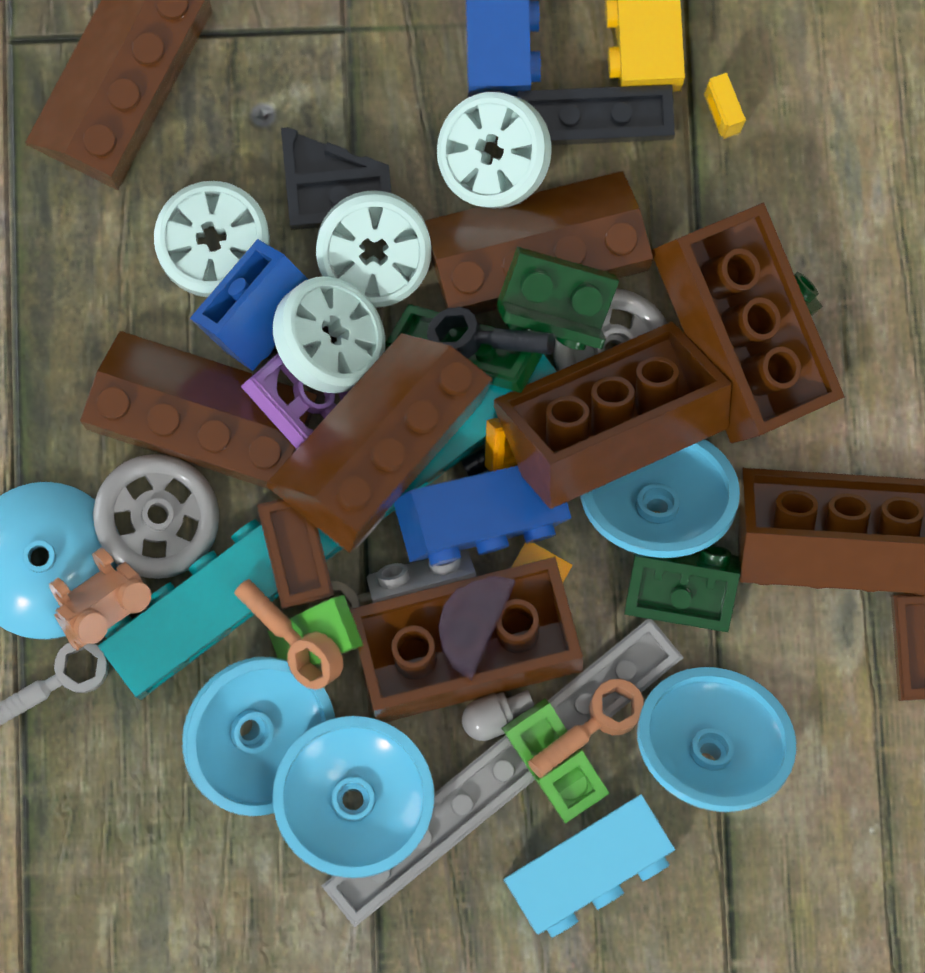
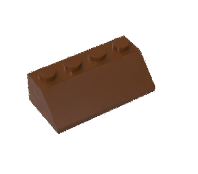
(117, 84)
(579, 222)
(749, 320)
(186, 410)
(614, 413)
(380, 437)
(832, 531)
(406, 656)

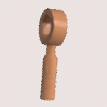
(298, 652)
(580, 734)

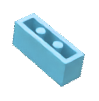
(590, 867)

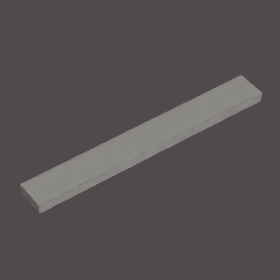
(502, 774)

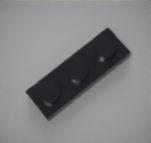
(605, 113)

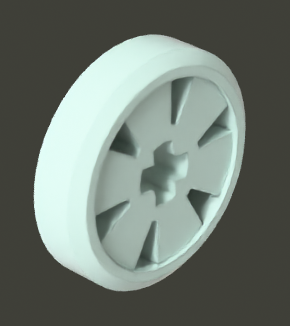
(520, 134)
(375, 217)
(183, 222)
(309, 351)

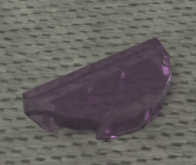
(471, 619)

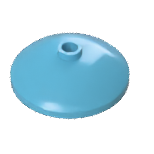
(691, 490)
(49, 518)
(719, 716)
(363, 758)
(240, 769)

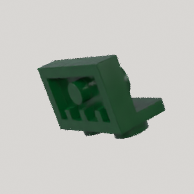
(557, 298)
(685, 589)

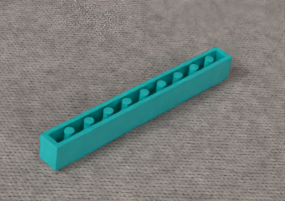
(204, 608)

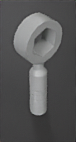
(41, 689)

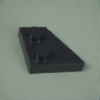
(324, 175)

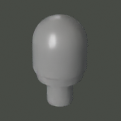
(487, 715)

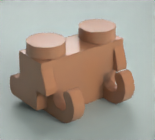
(99, 601)

